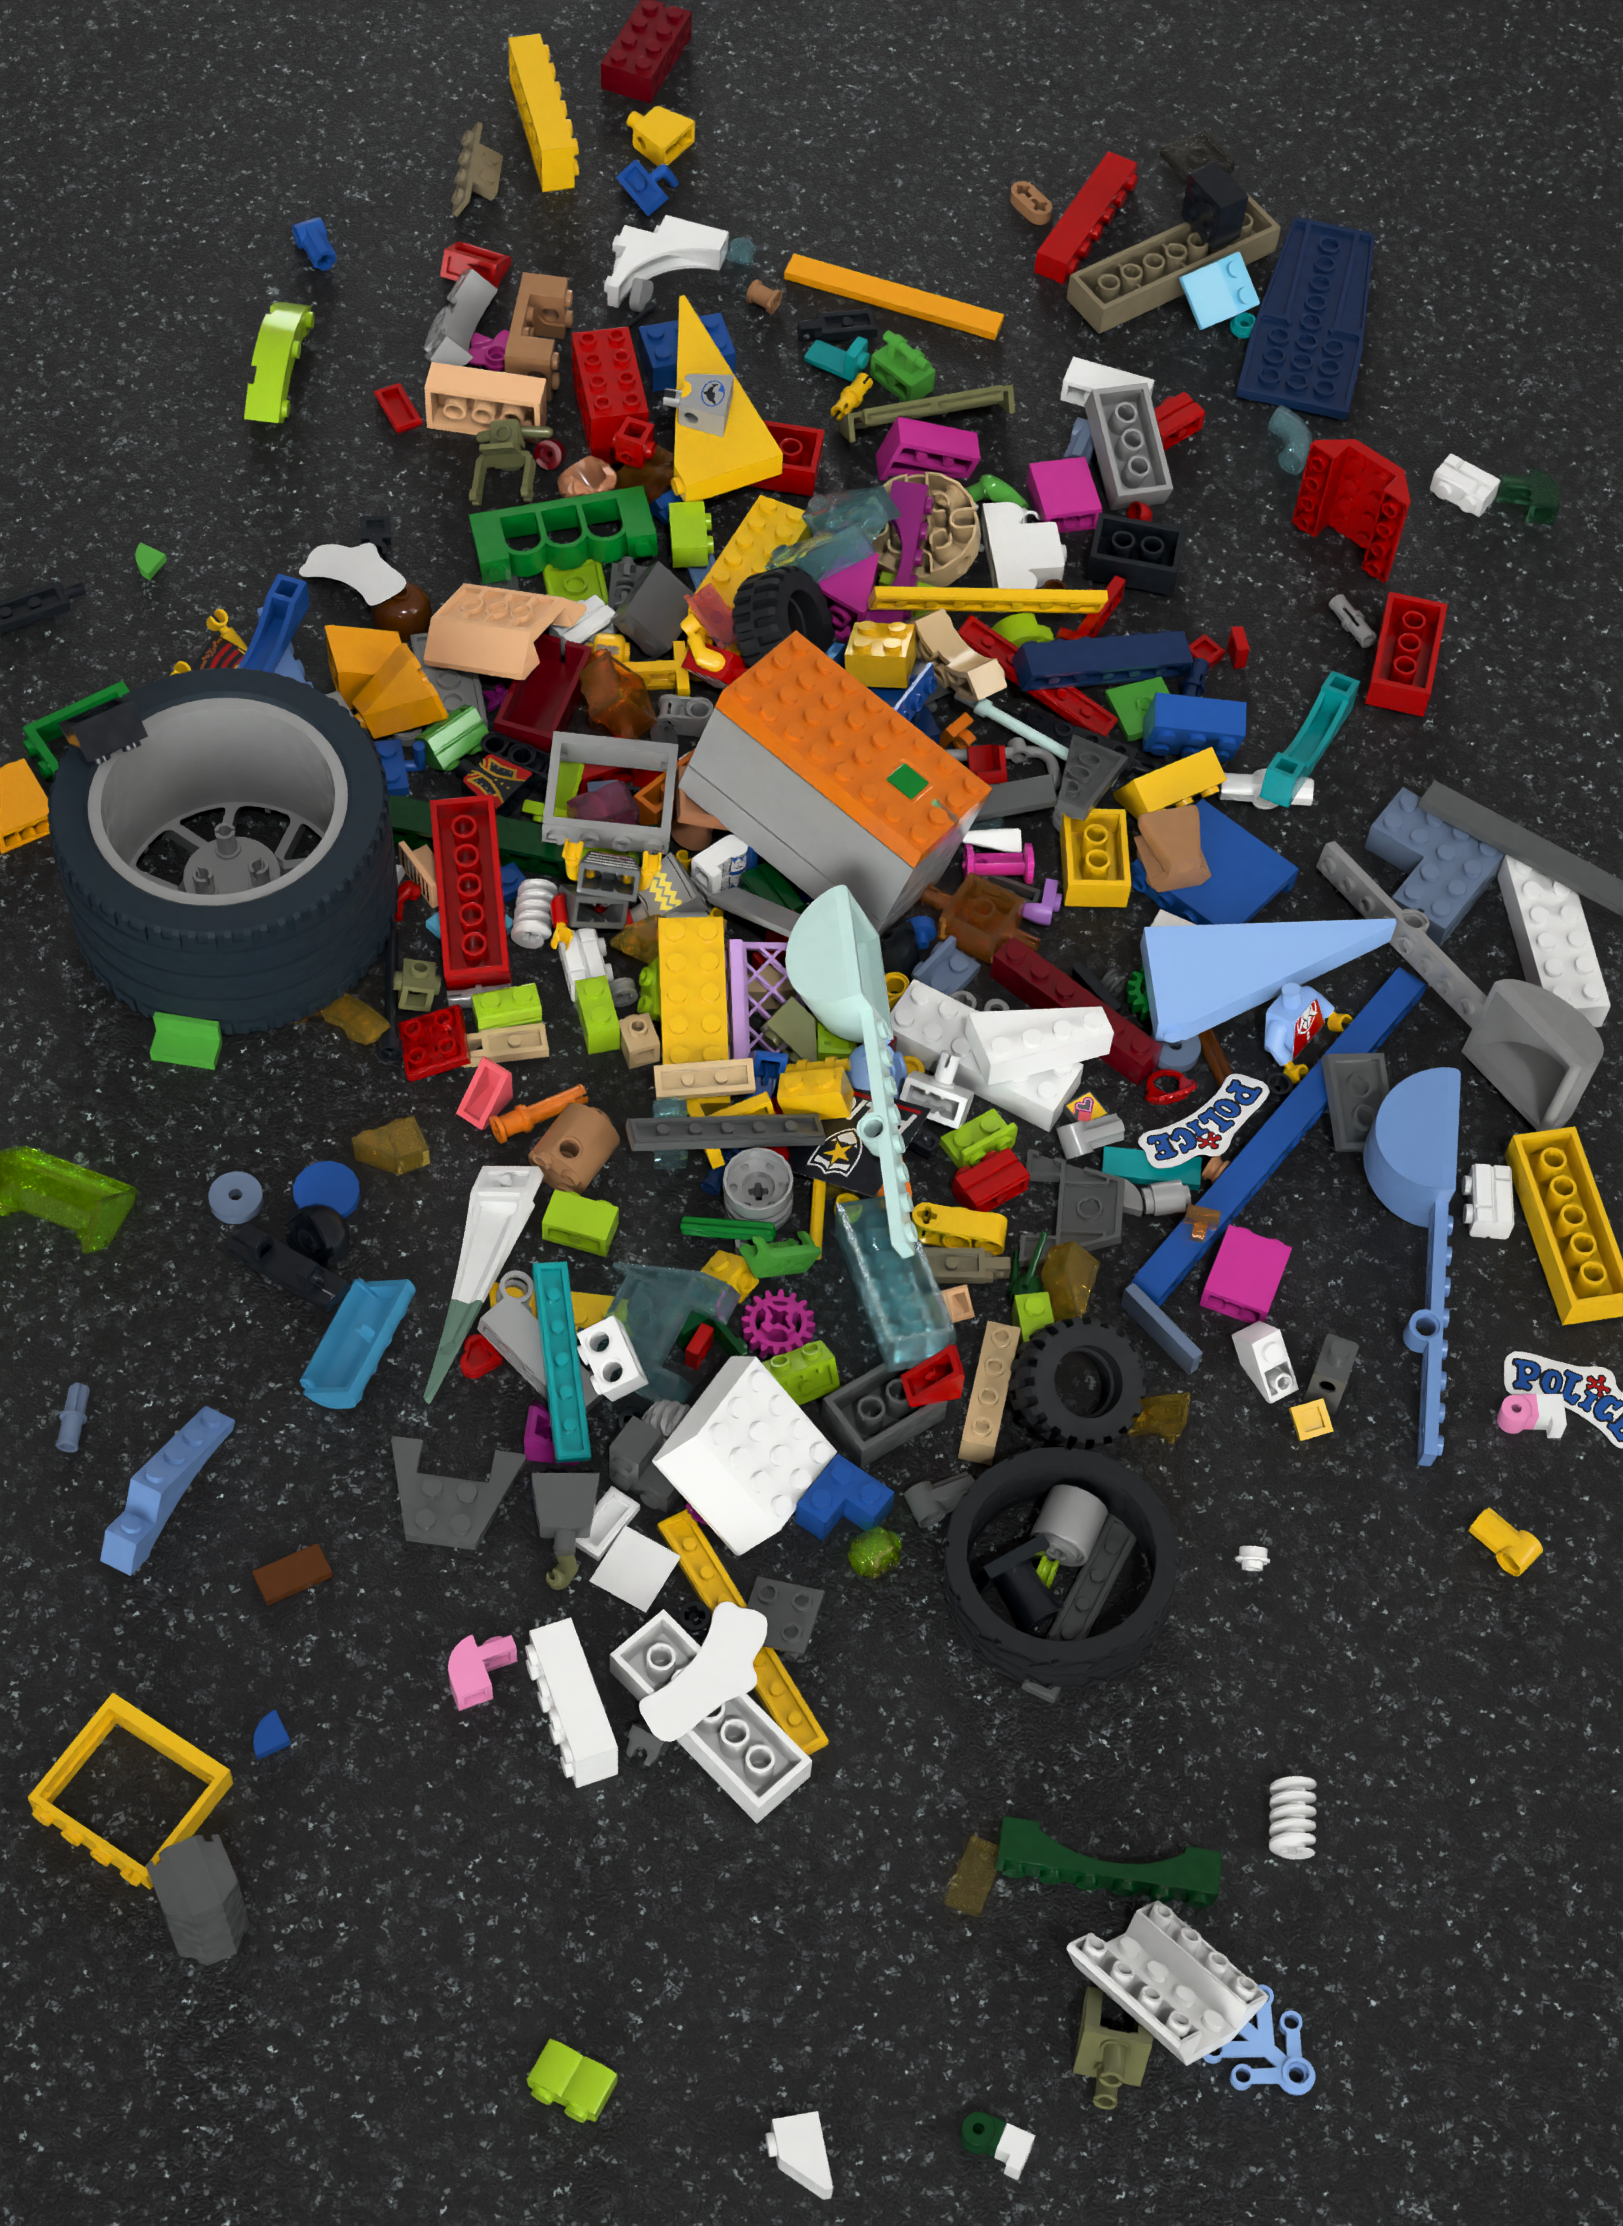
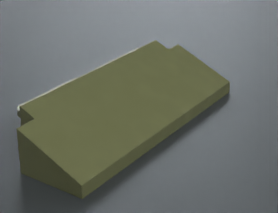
(927, 407)

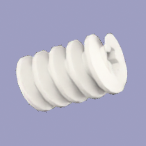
(532, 913)
(1290, 1816)

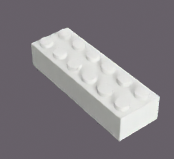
(1553, 938)
(934, 1022)
(732, 1743)

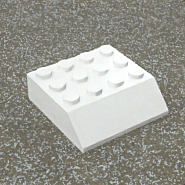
(744, 1454)

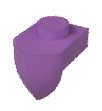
(1042, 912)

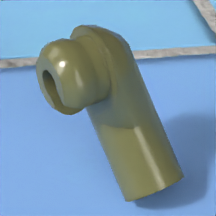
(563, 1572)

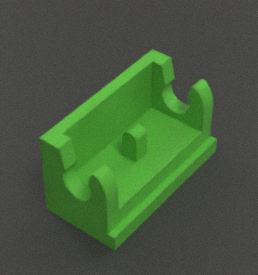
(780, 1257)

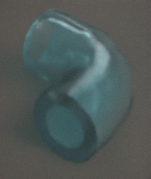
(1295, 437)

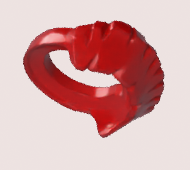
(1159, 1097)

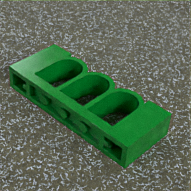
(499, 561)

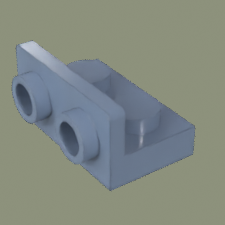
(946, 968)

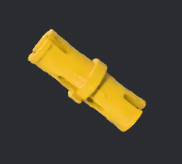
(851, 396)

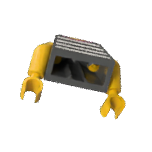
(609, 873)

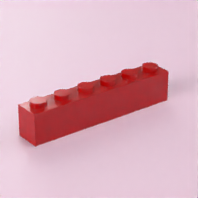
(1086, 218)

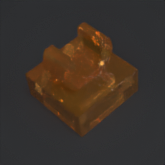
(1201, 1219)

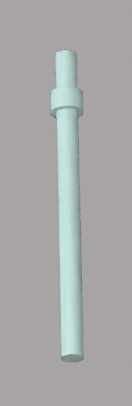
(984, 708)

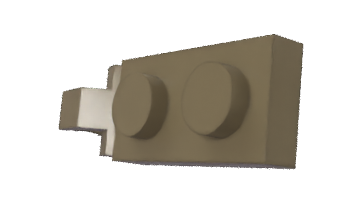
(966, 1265)

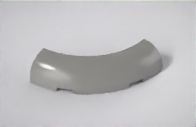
(454, 325)

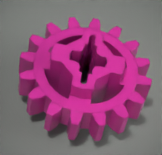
(778, 1324)

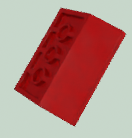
(1356, 496)

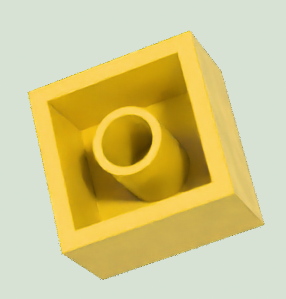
(881, 653)

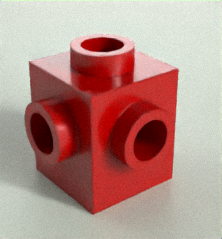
(634, 442)

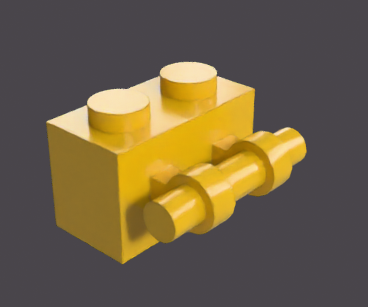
(817, 1088)

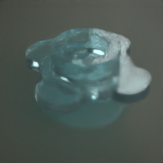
(741, 251)

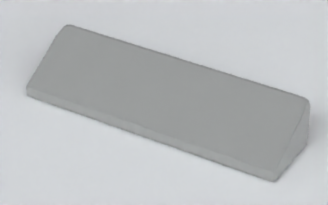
(756, 909)

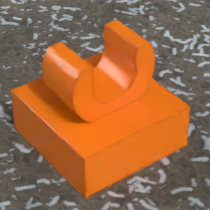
(958, 733)

